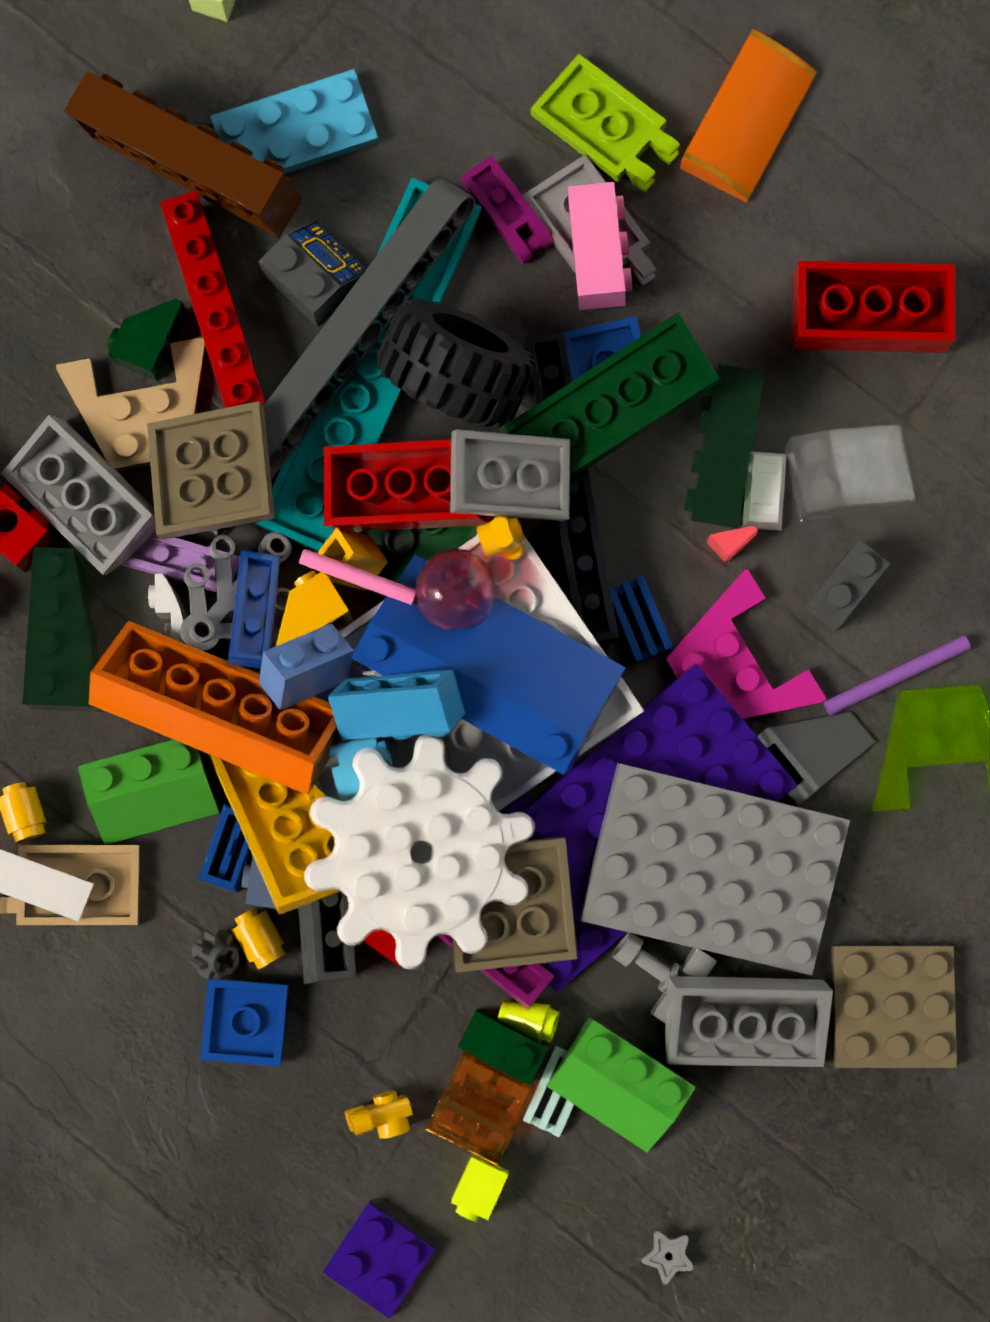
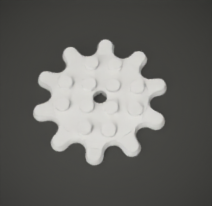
(375, 842)

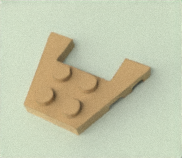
(122, 418)

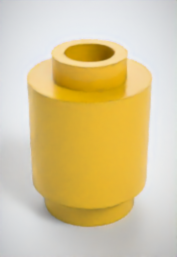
(22, 812)
(258, 937)

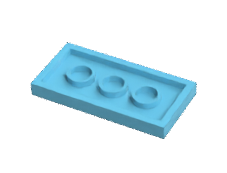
(302, 123)

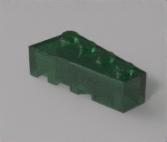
(725, 447)
(59, 634)

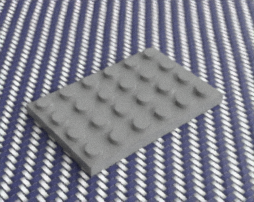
(714, 869)

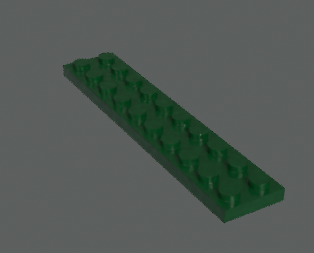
(597, 415)

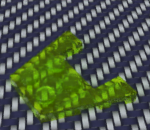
(932, 730)

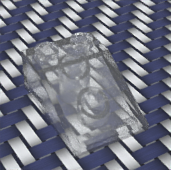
(848, 471)

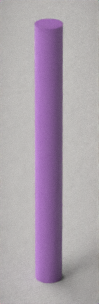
(897, 675)

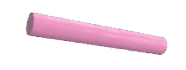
(358, 576)

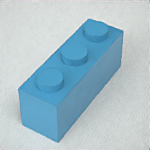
(397, 705)

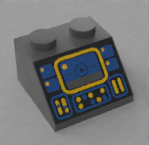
(312, 270)

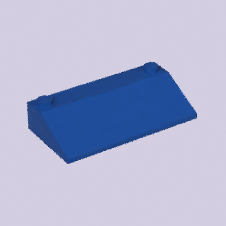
(510, 671)

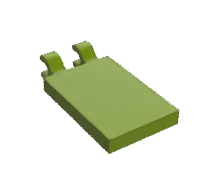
(604, 122)

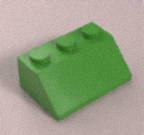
(148, 790)
(620, 1085)

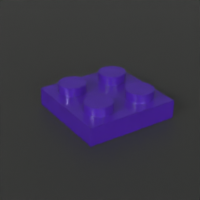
(379, 1260)

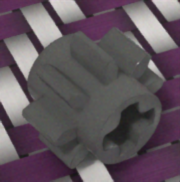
(215, 954)

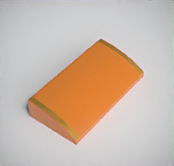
(748, 116)

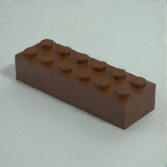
(184, 153)

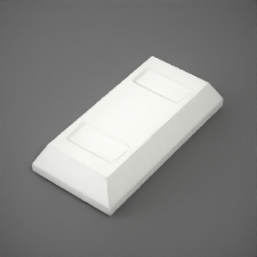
(764, 491)

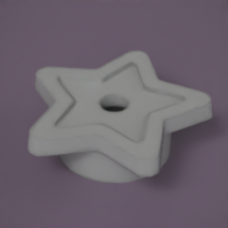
(663, 1245)

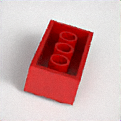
(873, 306)
(391, 487)

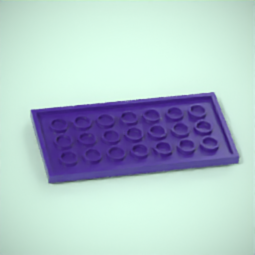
(683, 734)

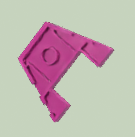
(729, 664)

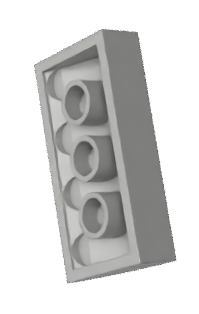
(81, 495)
(747, 1021)

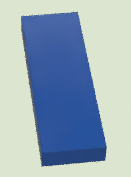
(253, 608)

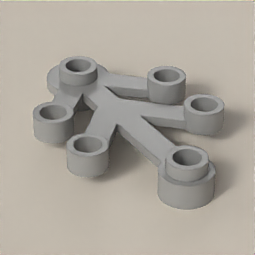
(225, 592)

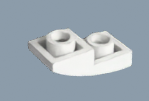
(167, 605)

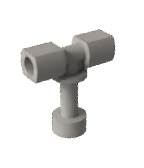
(695, 965)

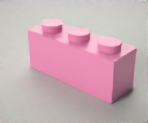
(599, 246)

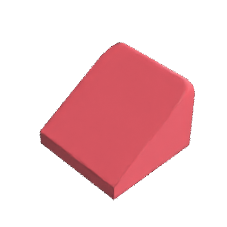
(731, 542)

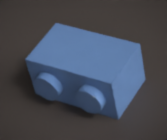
(305, 666)

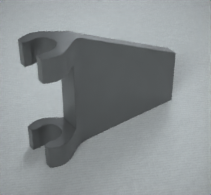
(817, 749)

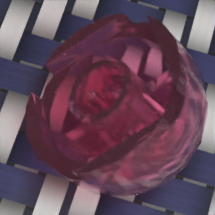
(455, 589)

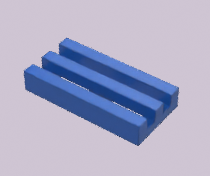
(627, 589)
(228, 855)

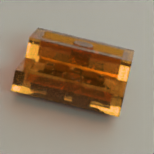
(480, 1108)

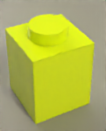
(479, 1188)

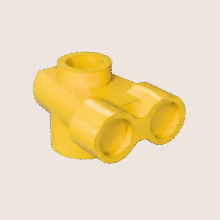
(503, 536)
(386, 1113)

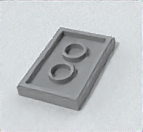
(510, 475)

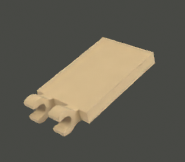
(109, 867)

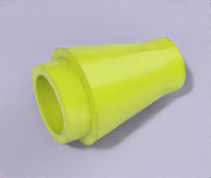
(536, 1023)

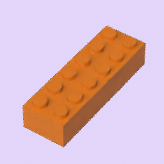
(212, 707)

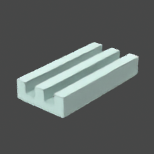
(543, 1123)

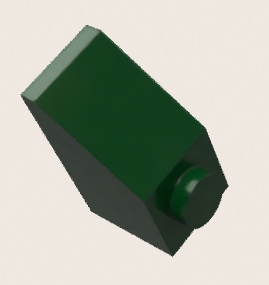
(145, 338)
(503, 1048)

